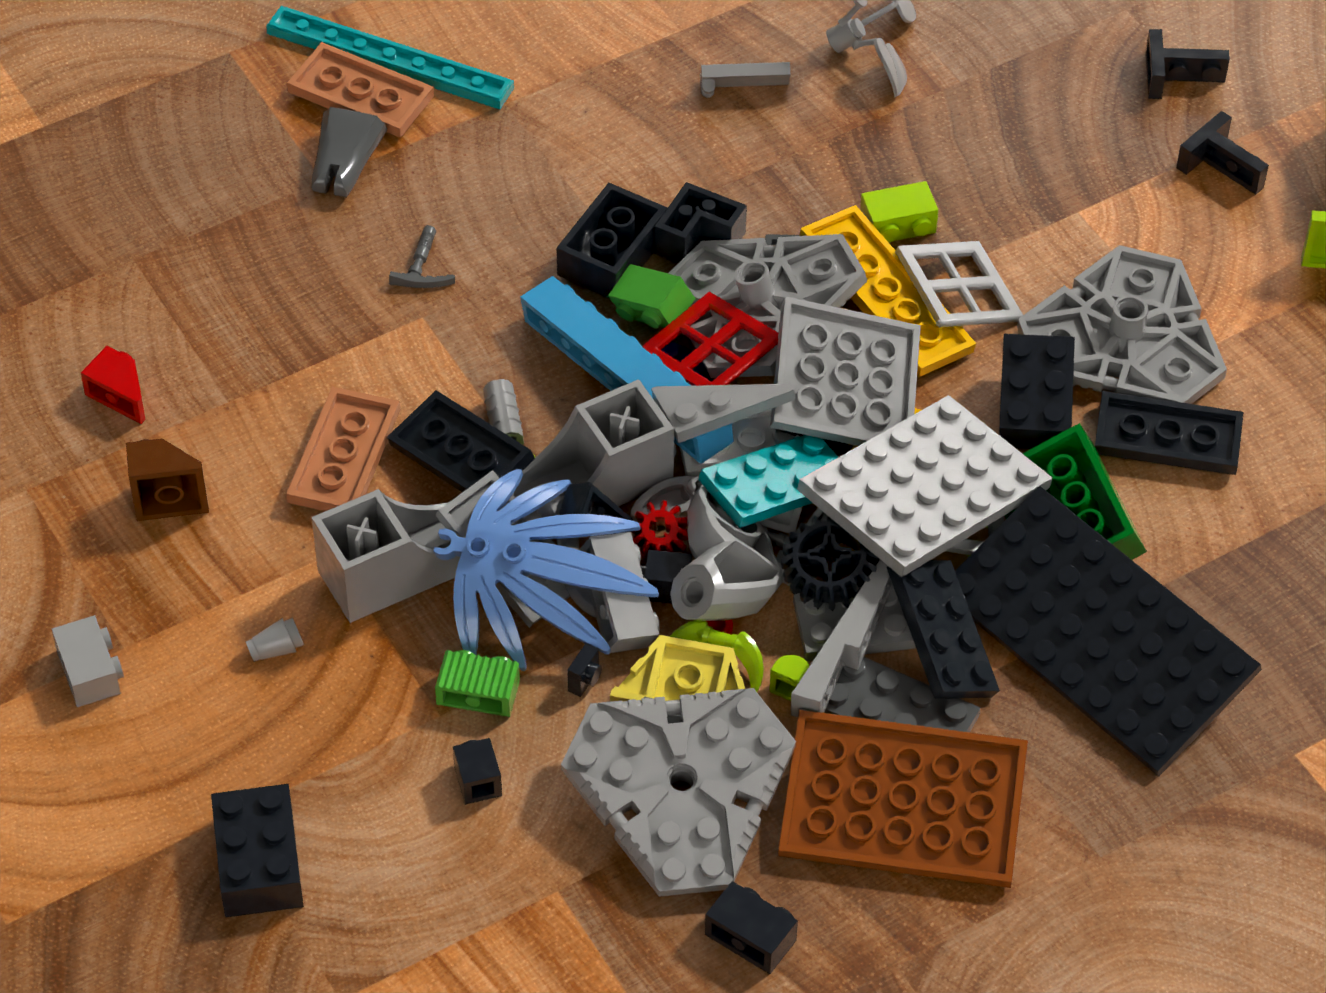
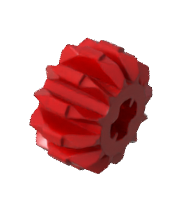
(674, 526)

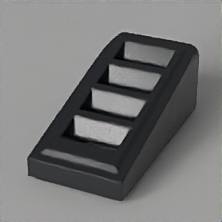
(583, 496)

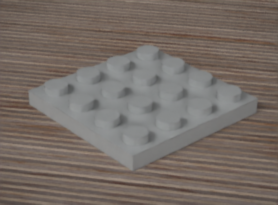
(847, 372)

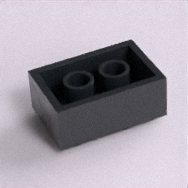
(609, 238)
(1036, 388)
(256, 850)

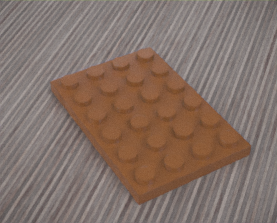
(904, 798)

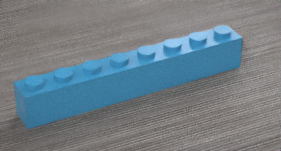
(607, 352)

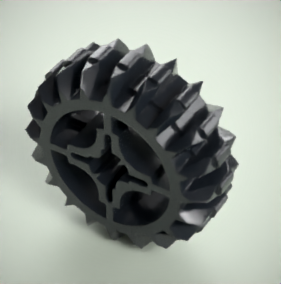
(802, 559)

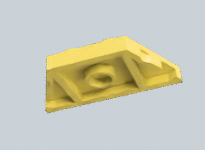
(680, 668)

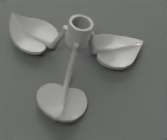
(850, 33)

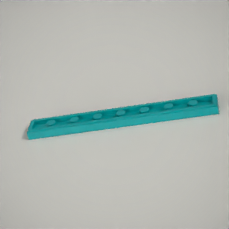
(411, 62)

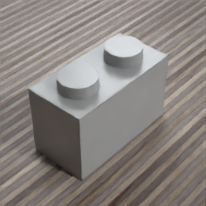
(86, 660)

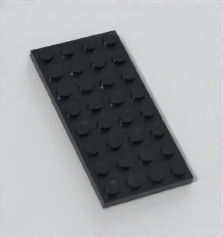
(1102, 630)

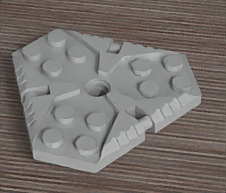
(758, 279)
(1136, 323)
(722, 748)

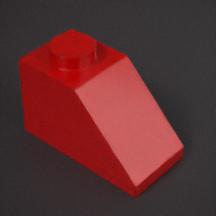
(114, 383)

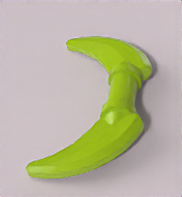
(744, 646)

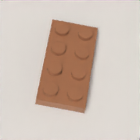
(355, 84)
(343, 449)

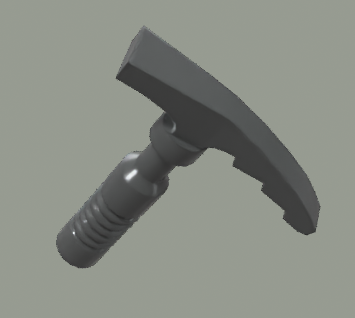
(413, 277)

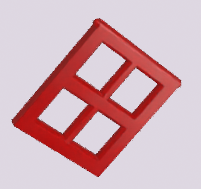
(737, 321)

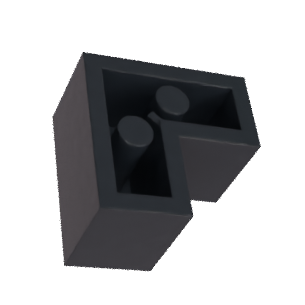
(697, 217)

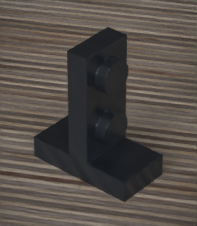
(1181, 64)
(1215, 149)

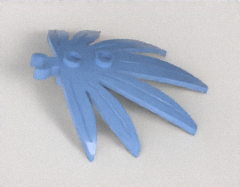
(504, 554)

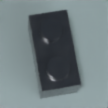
(751, 927)

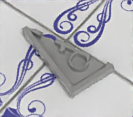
(710, 407)

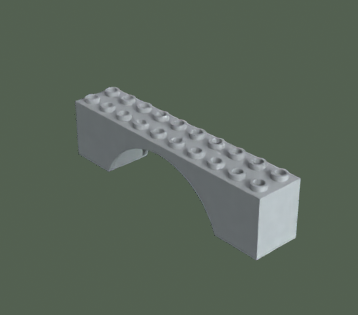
(383, 548)

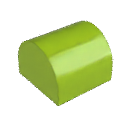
(786, 675)

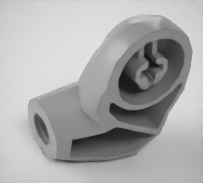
(731, 567)

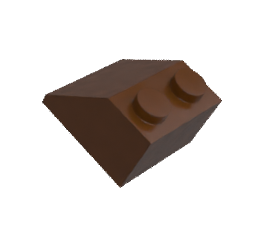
(164, 480)

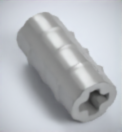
(503, 409)

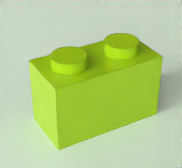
(901, 211)

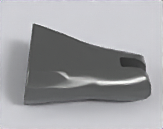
(344, 148)

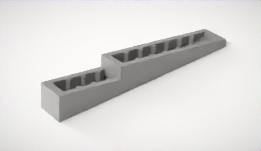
(845, 644)

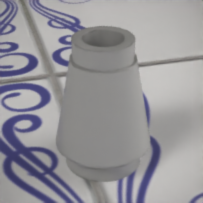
(275, 640)

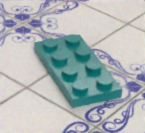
(765, 480)

